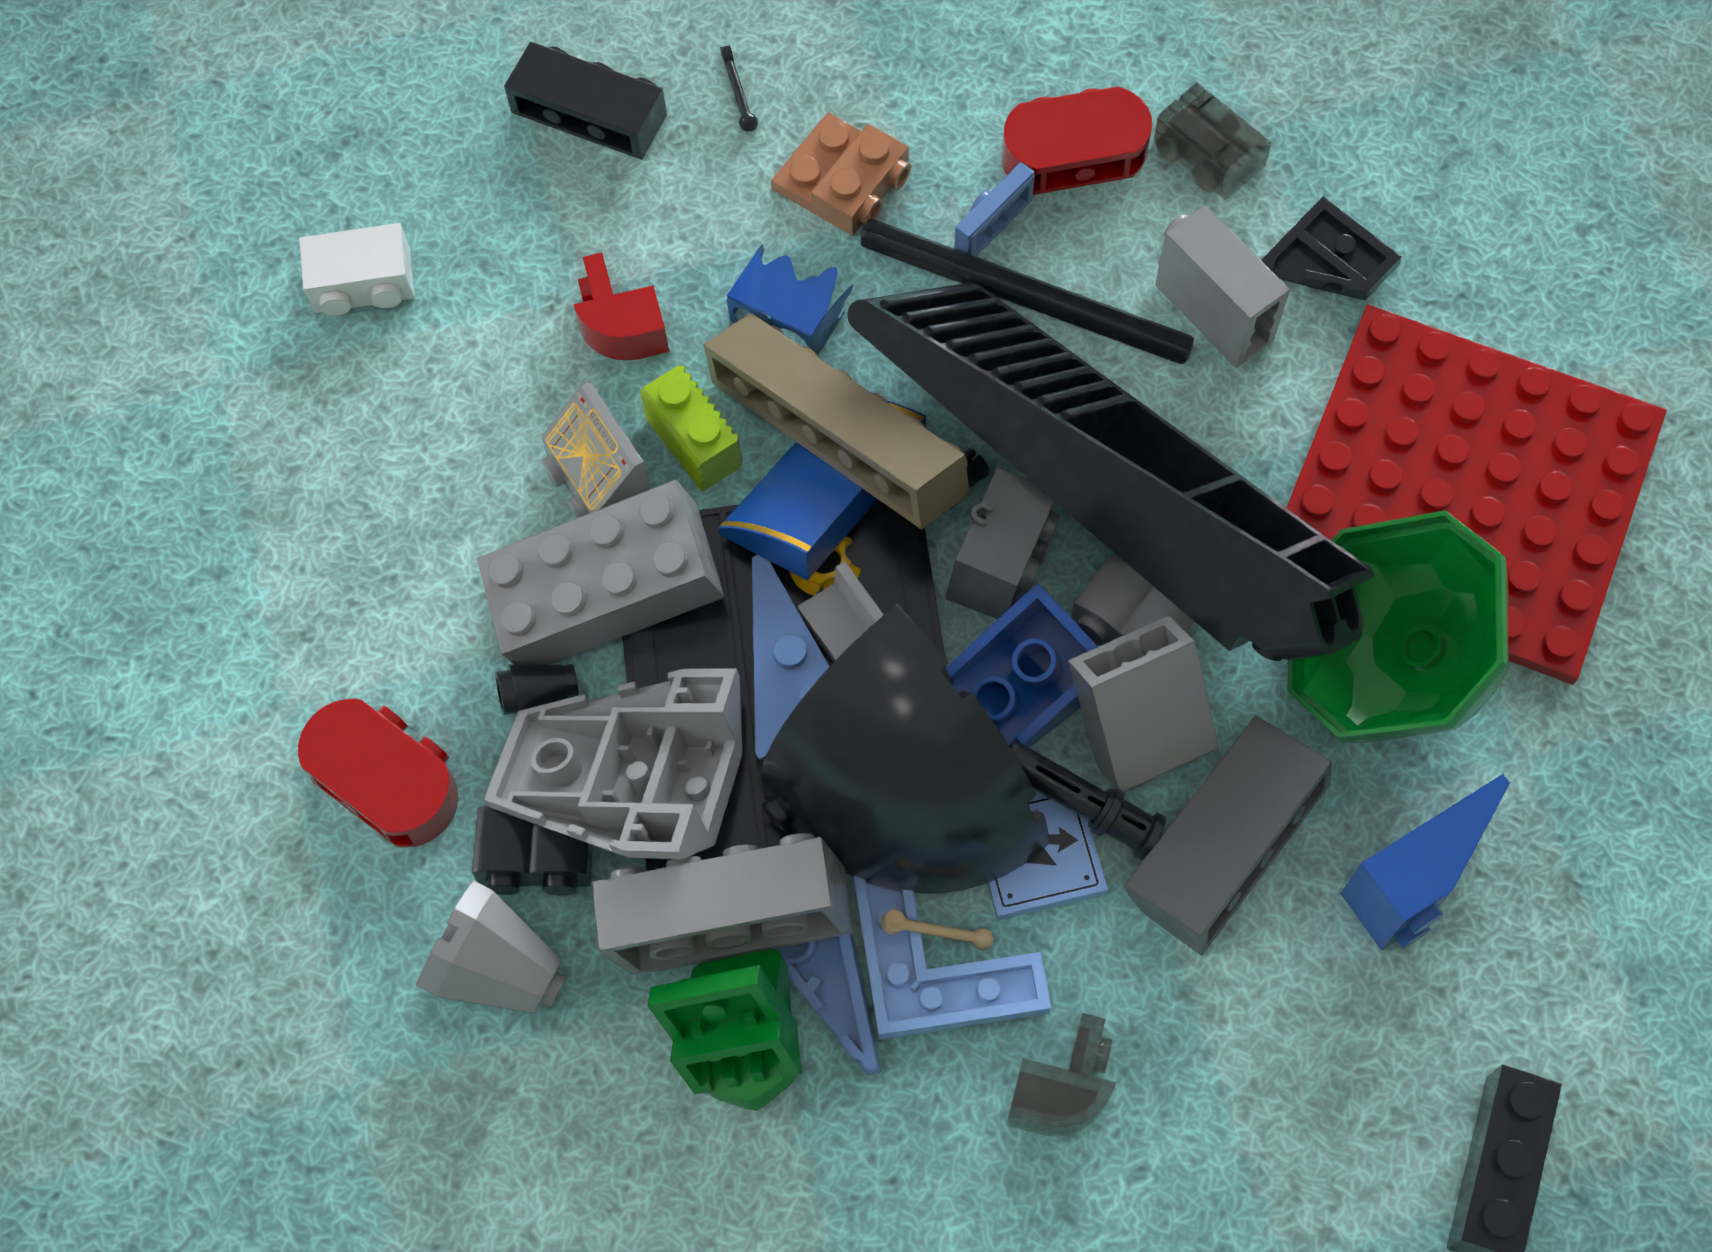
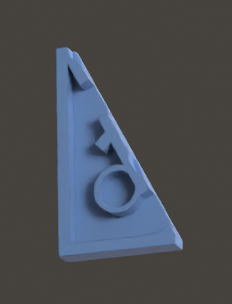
(784, 655)
(832, 983)

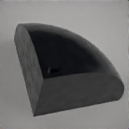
(902, 770)

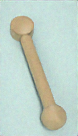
(895, 921)

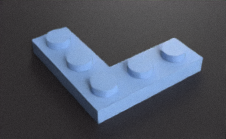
(924, 1000)

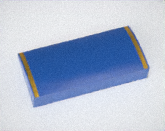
(800, 510)

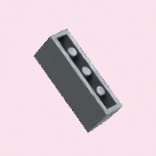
(1229, 833)

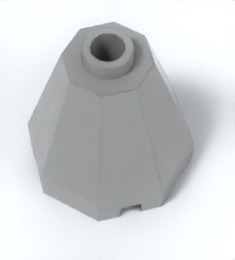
(491, 957)

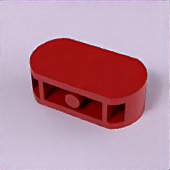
(1078, 138)
(379, 771)

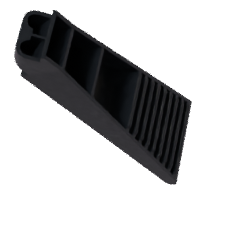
(1125, 473)

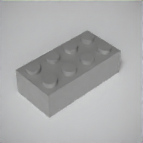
(600, 577)
(722, 905)

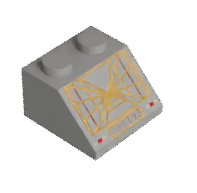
(592, 455)

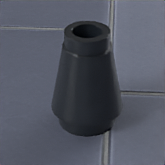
(534, 686)

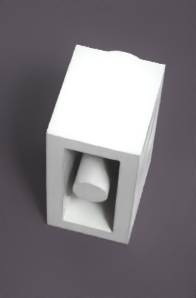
(357, 269)

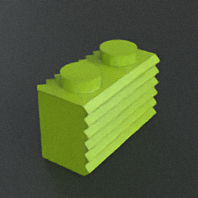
(691, 427)

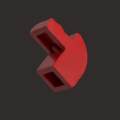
(618, 324)

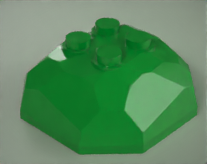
(1428, 636)

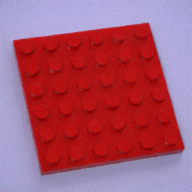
(1505, 448)

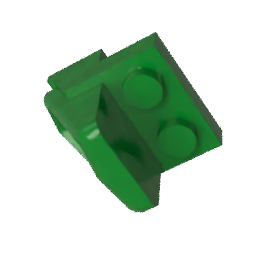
(732, 1028)

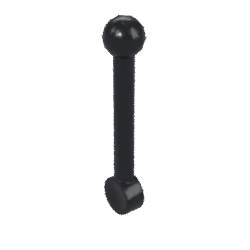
(747, 121)

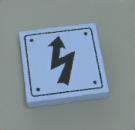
(1057, 875)

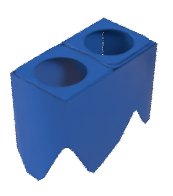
(789, 302)

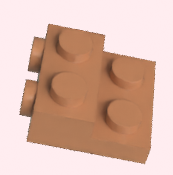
(844, 172)

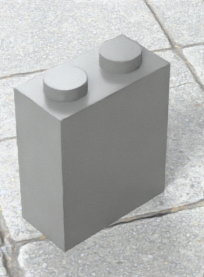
(1220, 285)
(1144, 703)

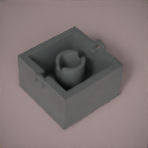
(1003, 545)

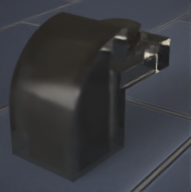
(1064, 1100)

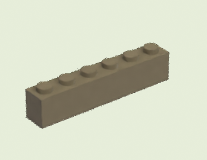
(838, 420)

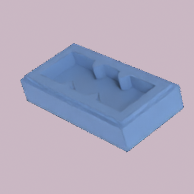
(995, 210)

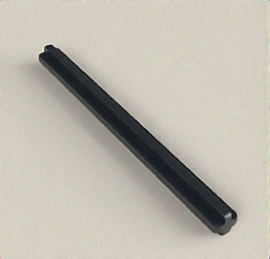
(1028, 291)

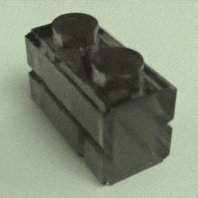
(1210, 142)

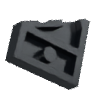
(1332, 254)

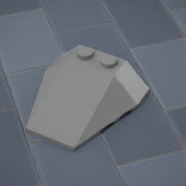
(628, 769)

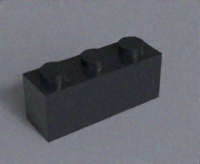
(586, 99)
(1504, 1162)

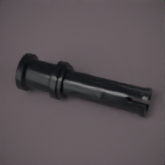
(1106, 810)

